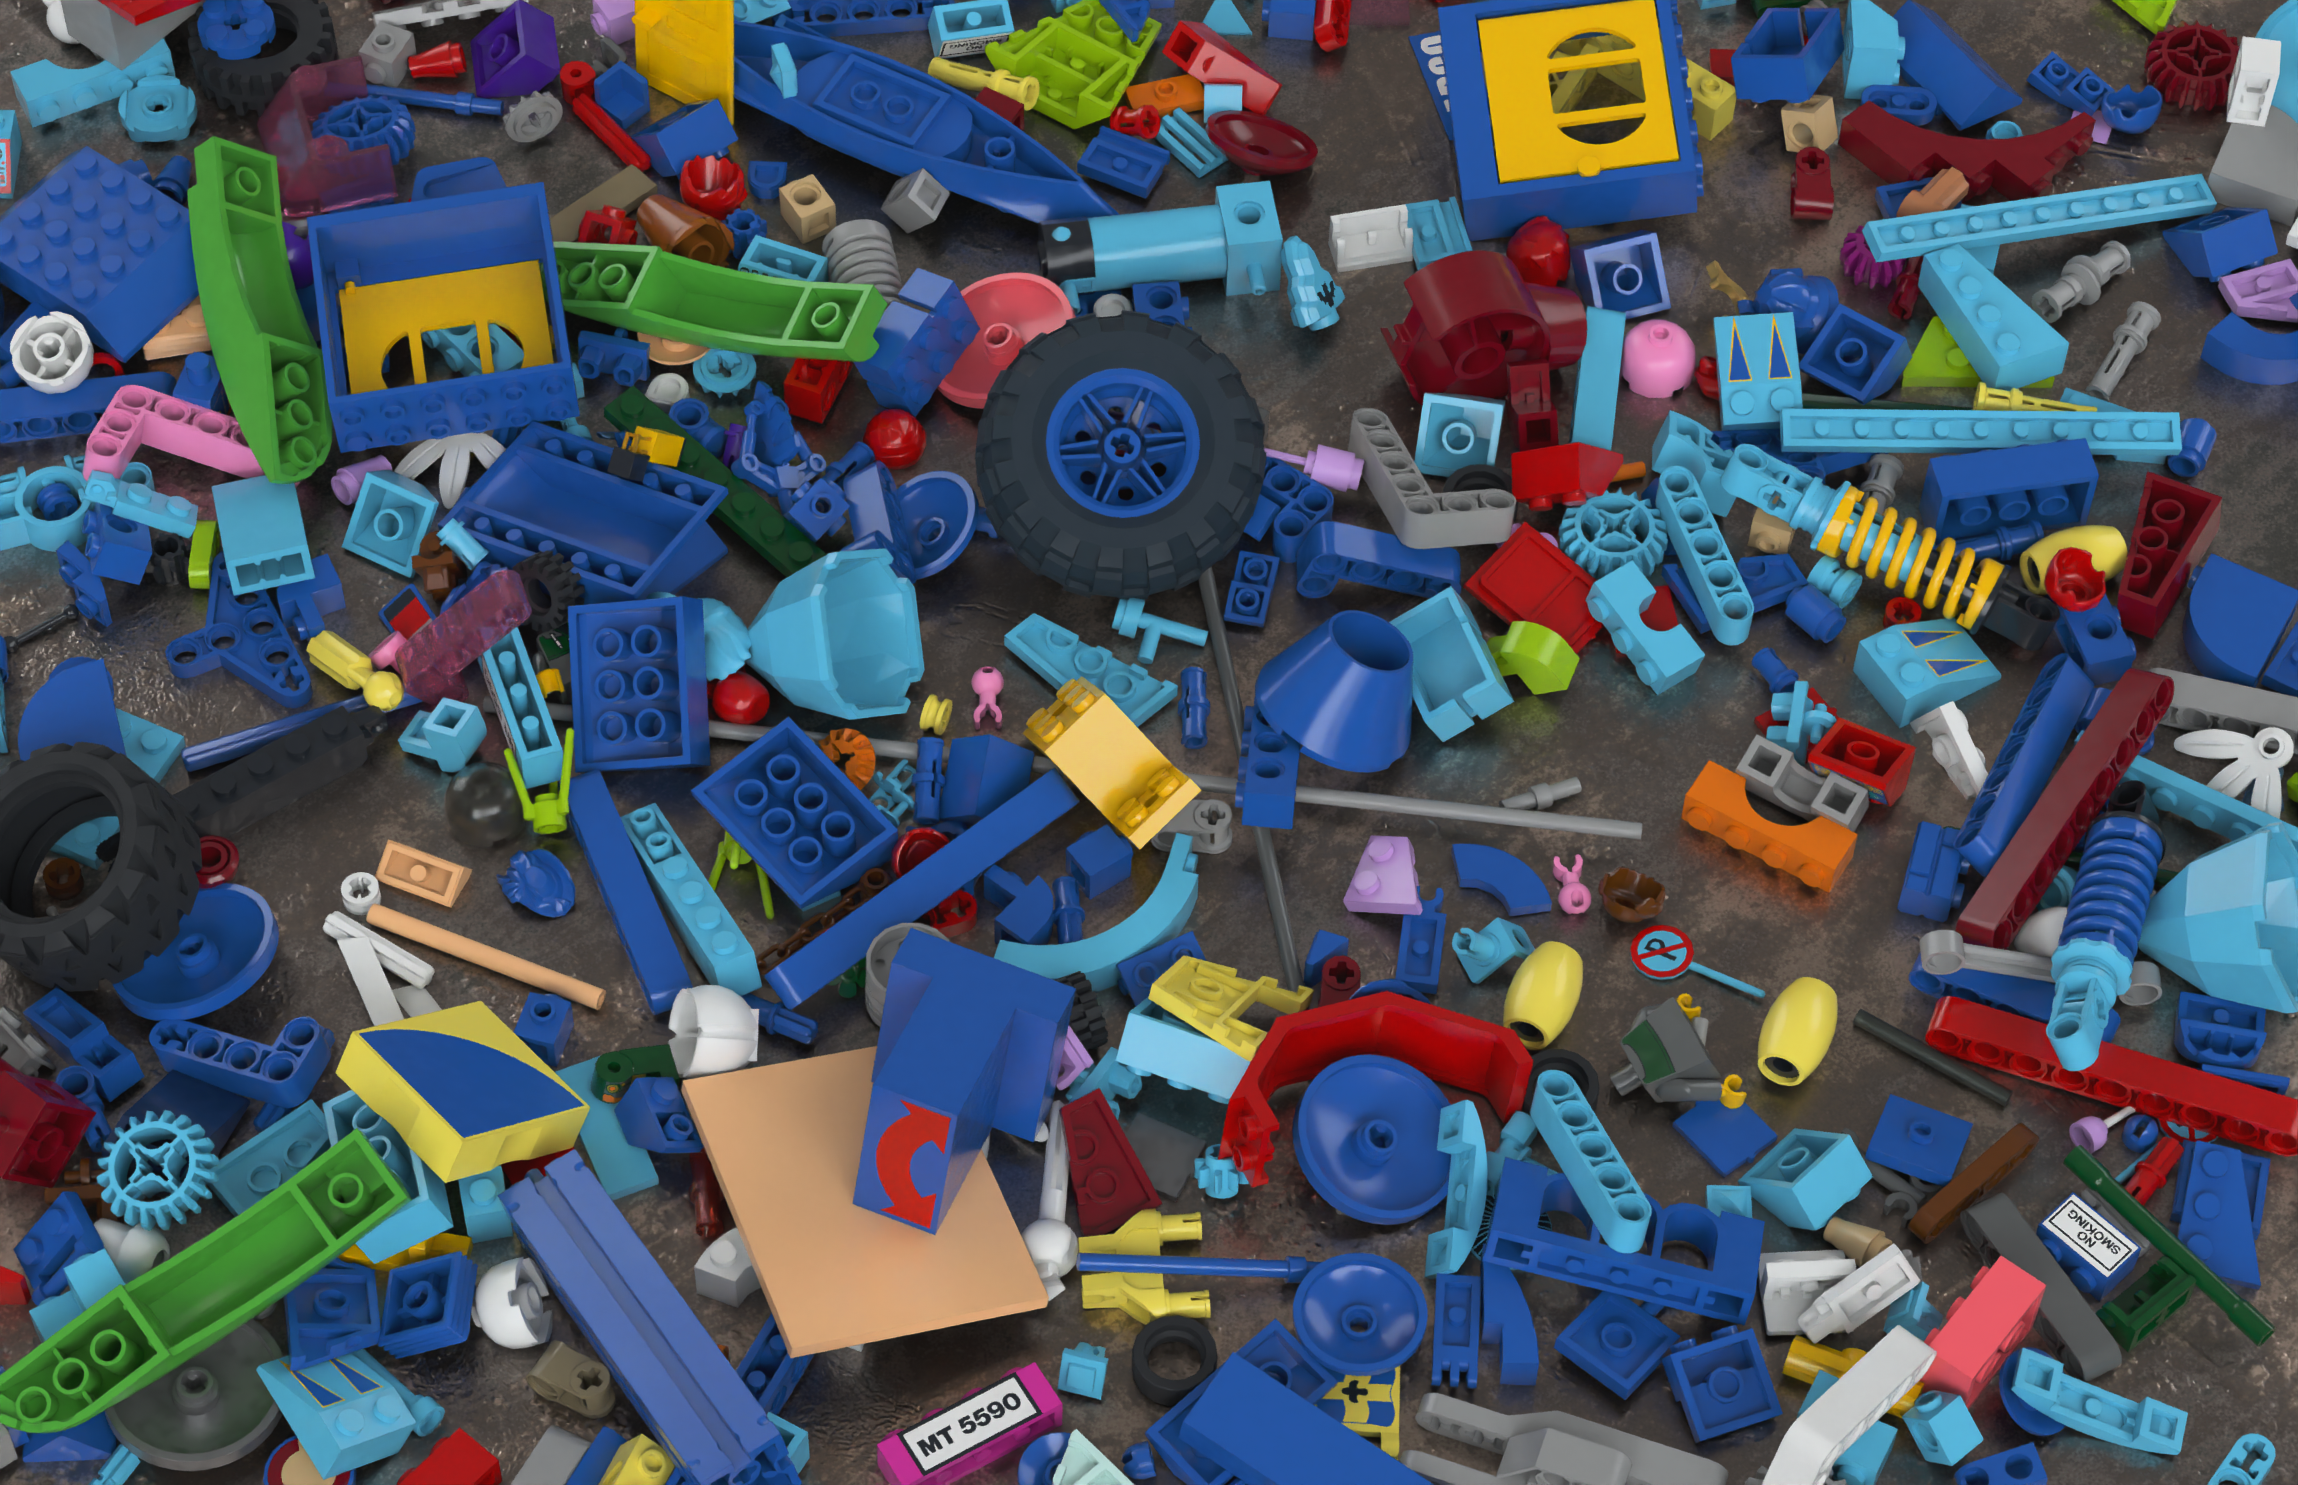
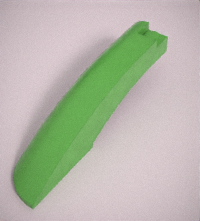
(716, 305)
(254, 313)
(203, 1291)

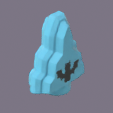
(1309, 287)

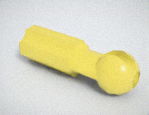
(355, 670)

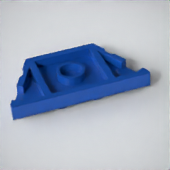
(332, 1314)

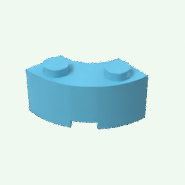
(1690, 445)

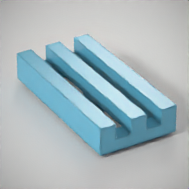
(1193, 138)

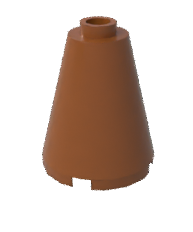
(684, 230)

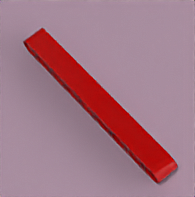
(2118, 1077)

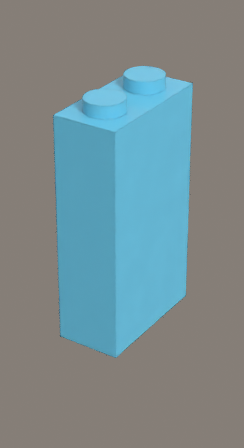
(262, 534)

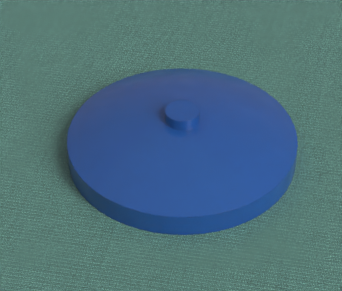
(211, 960)
(1372, 1139)

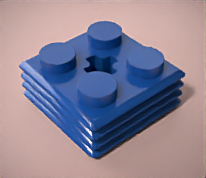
(428, 1305)

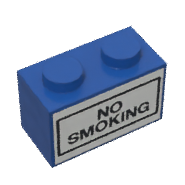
(2088, 1246)

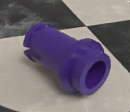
(733, 444)

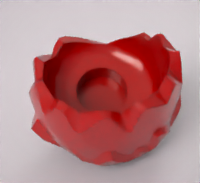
(712, 186)
(1540, 251)

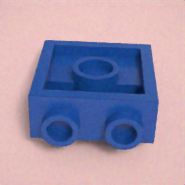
(1721, 1383)

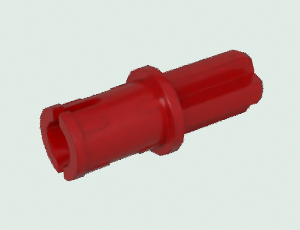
(2152, 1172)

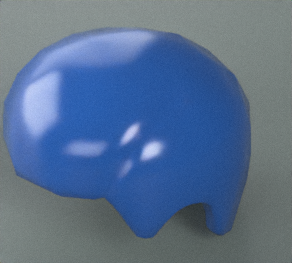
(2131, 110)

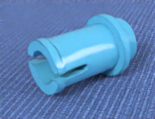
(462, 543)

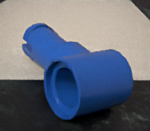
(81, 1079)

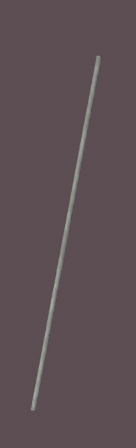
(1227, 785)

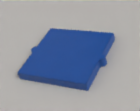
(1724, 1134)

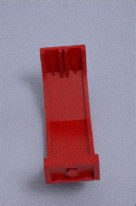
(1425, 1036)

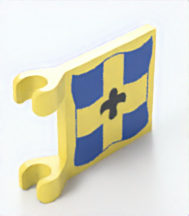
(1367, 1406)

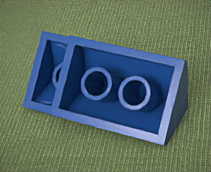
(1950, 69)

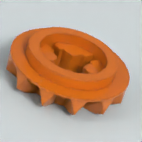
(850, 741)

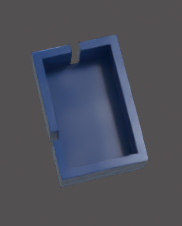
(1776, 60)
(917, 345)

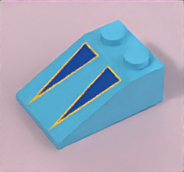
(1756, 369)
(1922, 667)
(339, 1411)

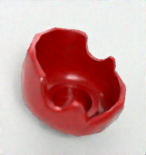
(2074, 581)
(915, 848)

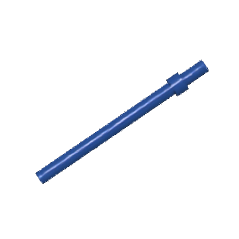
(463, 103)
(1292, 1268)

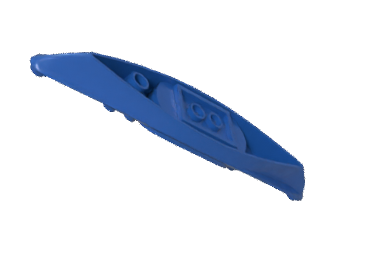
(908, 123)

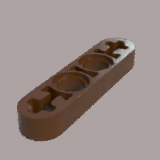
(1973, 1183)

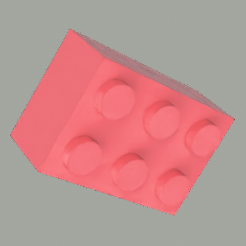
(1983, 1330)

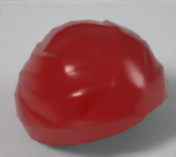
(895, 438)

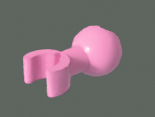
(987, 687)
(1574, 896)

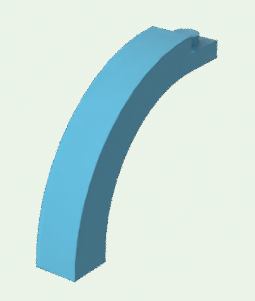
(1151, 925)

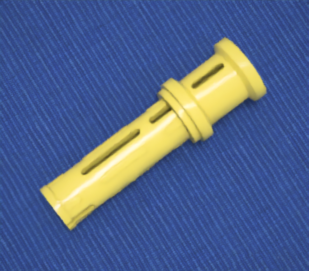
(975, 79)
(2014, 400)

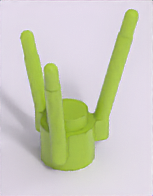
(549, 808)
(737, 855)

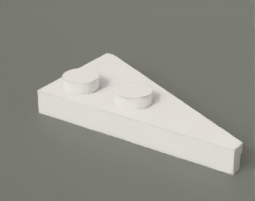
(1954, 748)

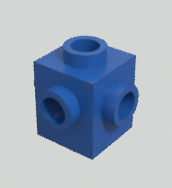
(806, 516)

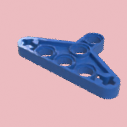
(848, 25)
(1810, 463)
(250, 650)

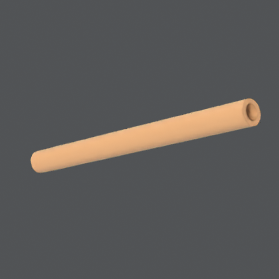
(486, 956)

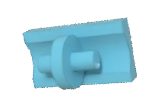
(1802, 721)
(1108, 1076)

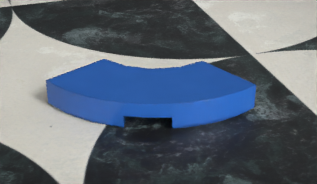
(1501, 876)

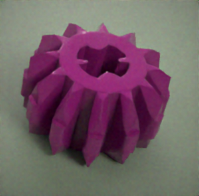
(1860, 263)

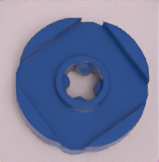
(217, 33)

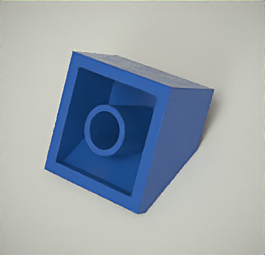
(682, 135)
(2223, 242)
(1622, 274)
(1856, 356)

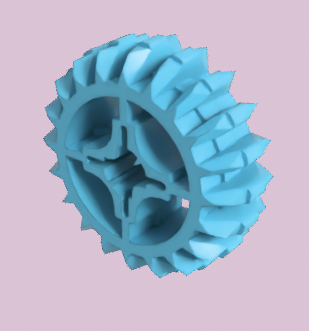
(1611, 527)
(128, 1198)

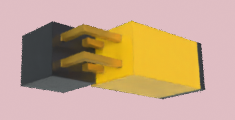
(647, 446)

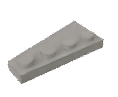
(433, 12)

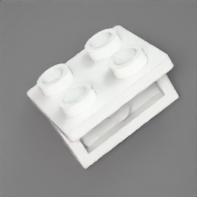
(1794, 1281)

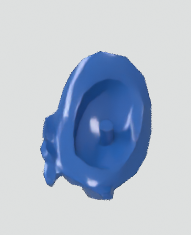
(539, 883)

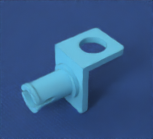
(1490, 948)

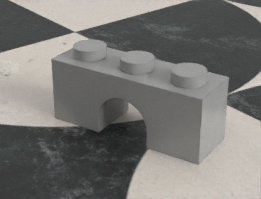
(1781, 780)

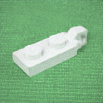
(1859, 1295)

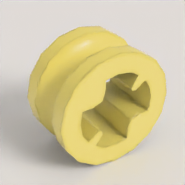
(935, 714)

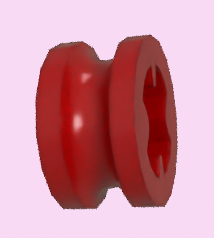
(1901, 606)

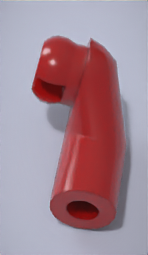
(1707, 377)

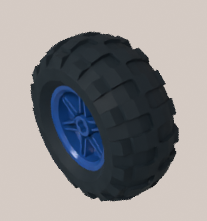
(1086, 532)

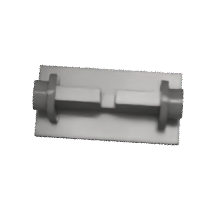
(24, 1051)

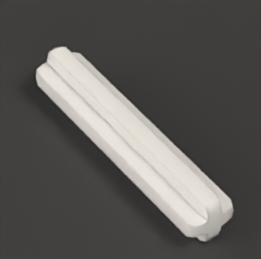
(389, 955)

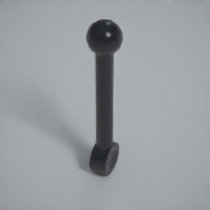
(69, 612)

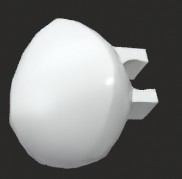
(2041, 932)

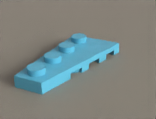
(1061, 657)

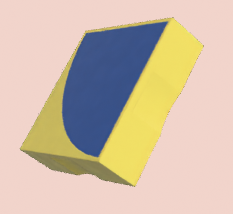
(462, 1090)

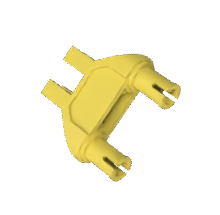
(1143, 1293)

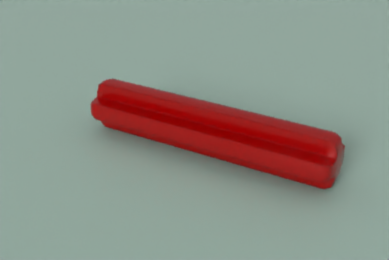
(610, 132)

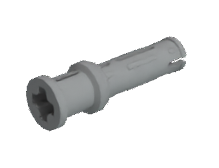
(2128, 341)
(1881, 482)

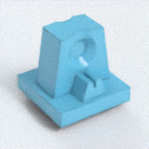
(1914, 1313)
(1083, 1370)

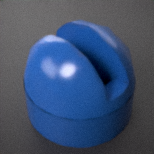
(2148, 1136)
(1139, 1461)

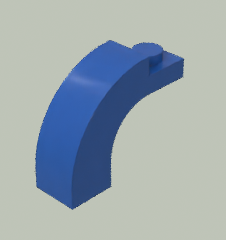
(2251, 353)

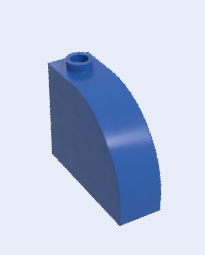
(2235, 620)
(71, 710)

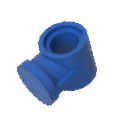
(695, 420)

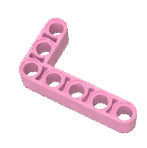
(170, 425)

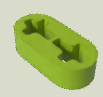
(203, 551)

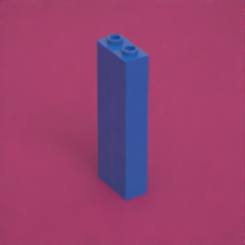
(1280, 1438)

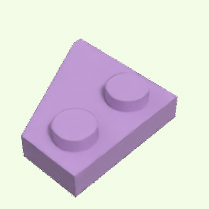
(2263, 292)
(1385, 878)

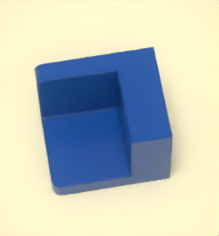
(622, 94)

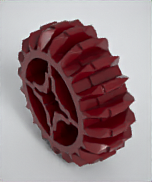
(2192, 64)

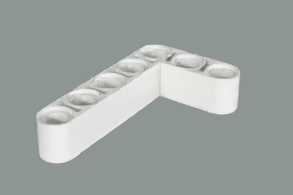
(1849, 1409)

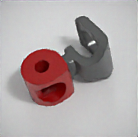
(579, 76)

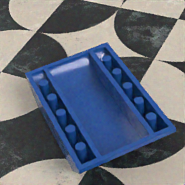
(101, 251)
(559, 498)

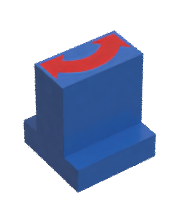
(955, 1054)

